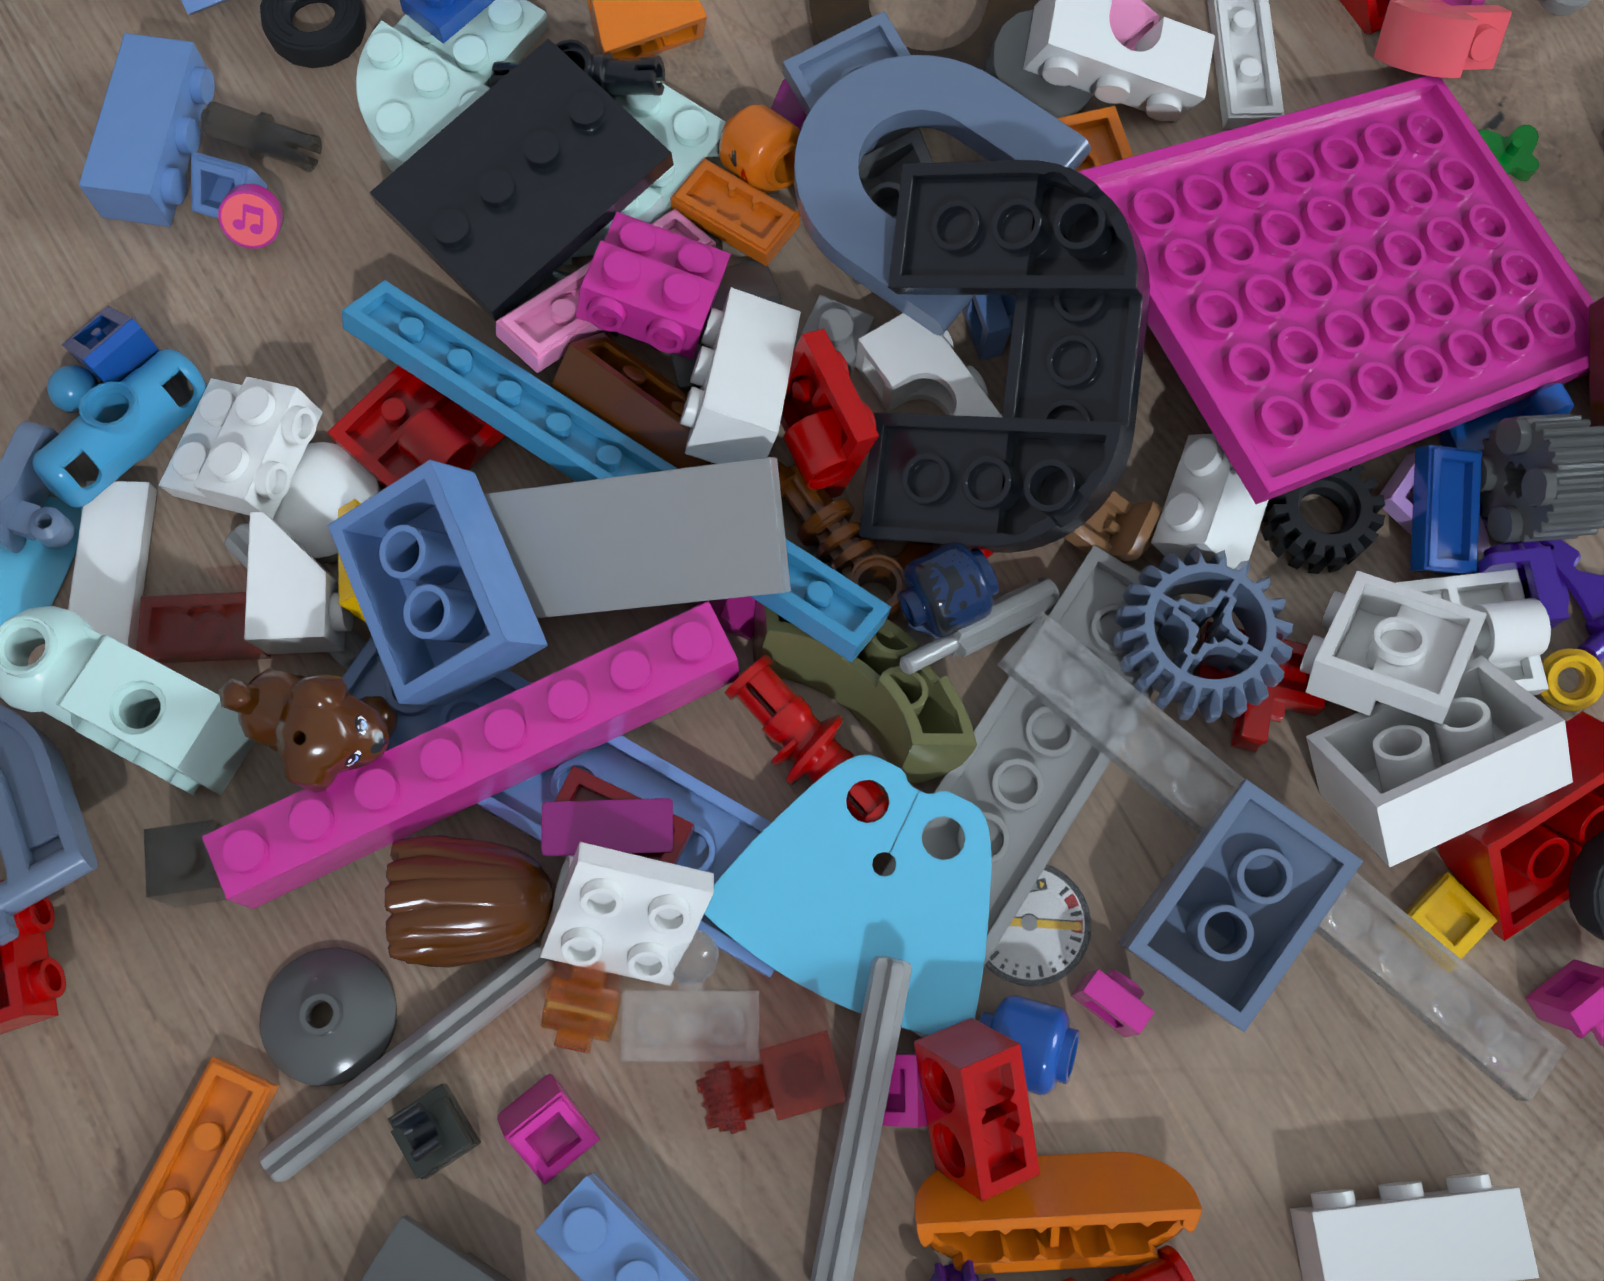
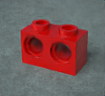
(977, 1108)

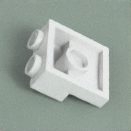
(242, 446)
(1391, 649)

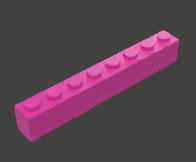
(472, 758)

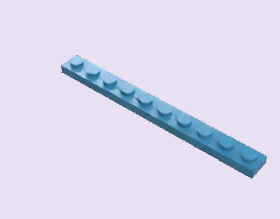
(582, 445)

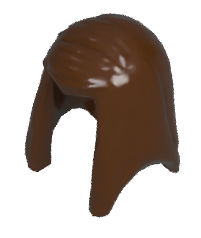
(462, 901)

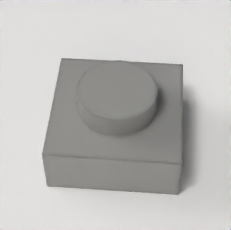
(842, 324)

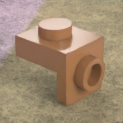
(1118, 528)

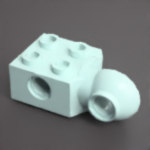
(120, 699)

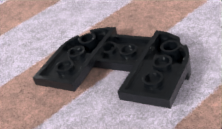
(1070, 363)

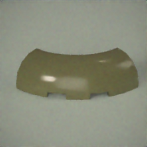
(910, 716)

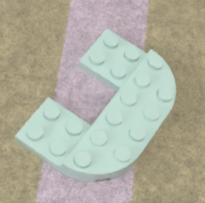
(417, 86)

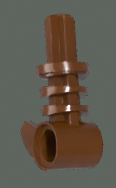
(839, 541)

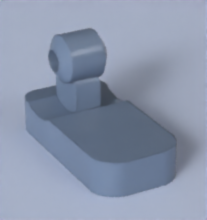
(25, 494)

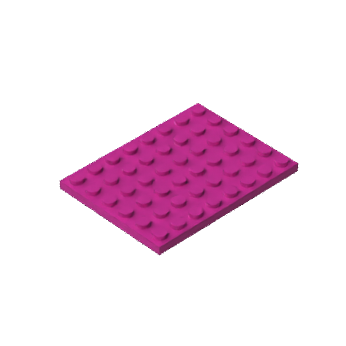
(1347, 281)

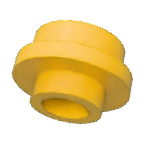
(1589, 685)

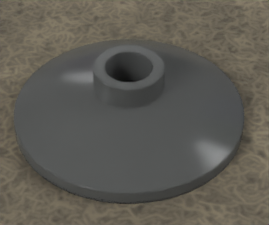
(360, 1023)

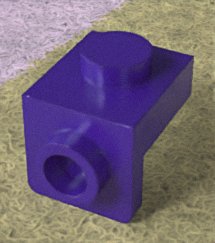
(1536, 573)

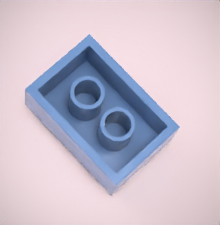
(436, 585)

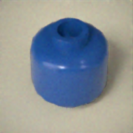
(1044, 1039)

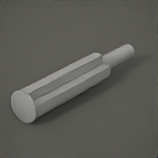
(1007, 616)

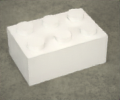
(1425, 782)

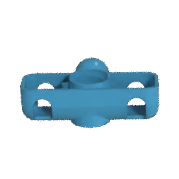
(115, 422)

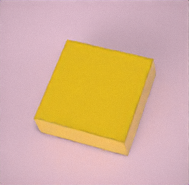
(1451, 914)

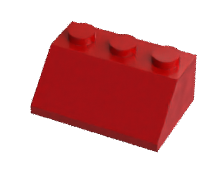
(1526, 857)

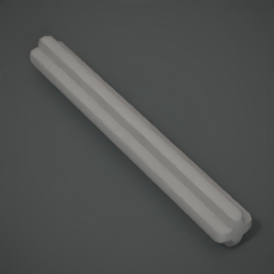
(405, 1063)
(862, 1120)

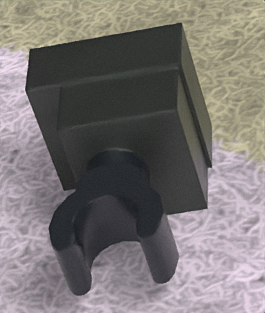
(433, 1132)

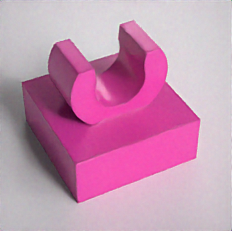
(1573, 999)

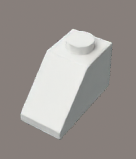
(290, 595)

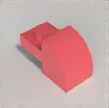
(1441, 38)

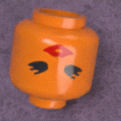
(760, 148)

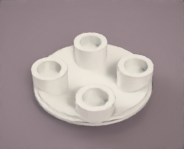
(319, 487)

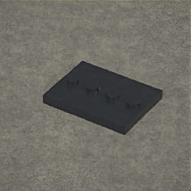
(522, 179)

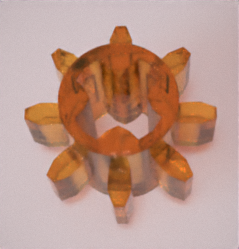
(581, 1009)

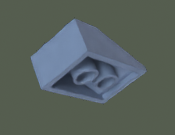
(1241, 904)

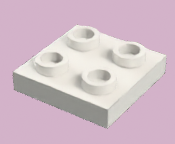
(1514, 627)
(624, 912)

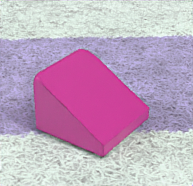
(546, 1128)

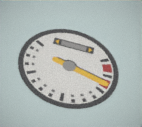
(1046, 933)

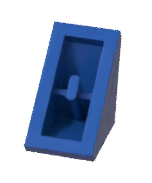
(111, 345)

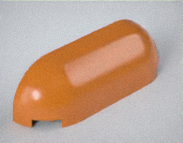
(1070, 1216)

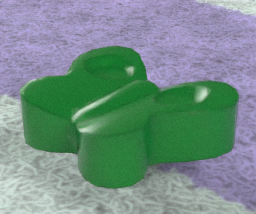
(1514, 151)

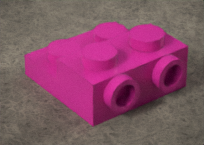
(652, 285)

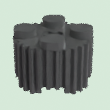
(1543, 478)

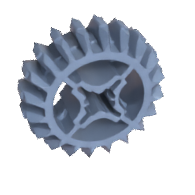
(1225, 645)

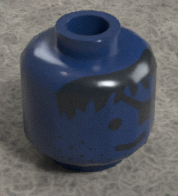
(948, 589)

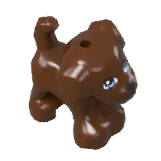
(311, 723)

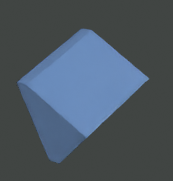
(214, 179)

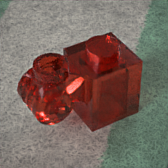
(790, 1079)

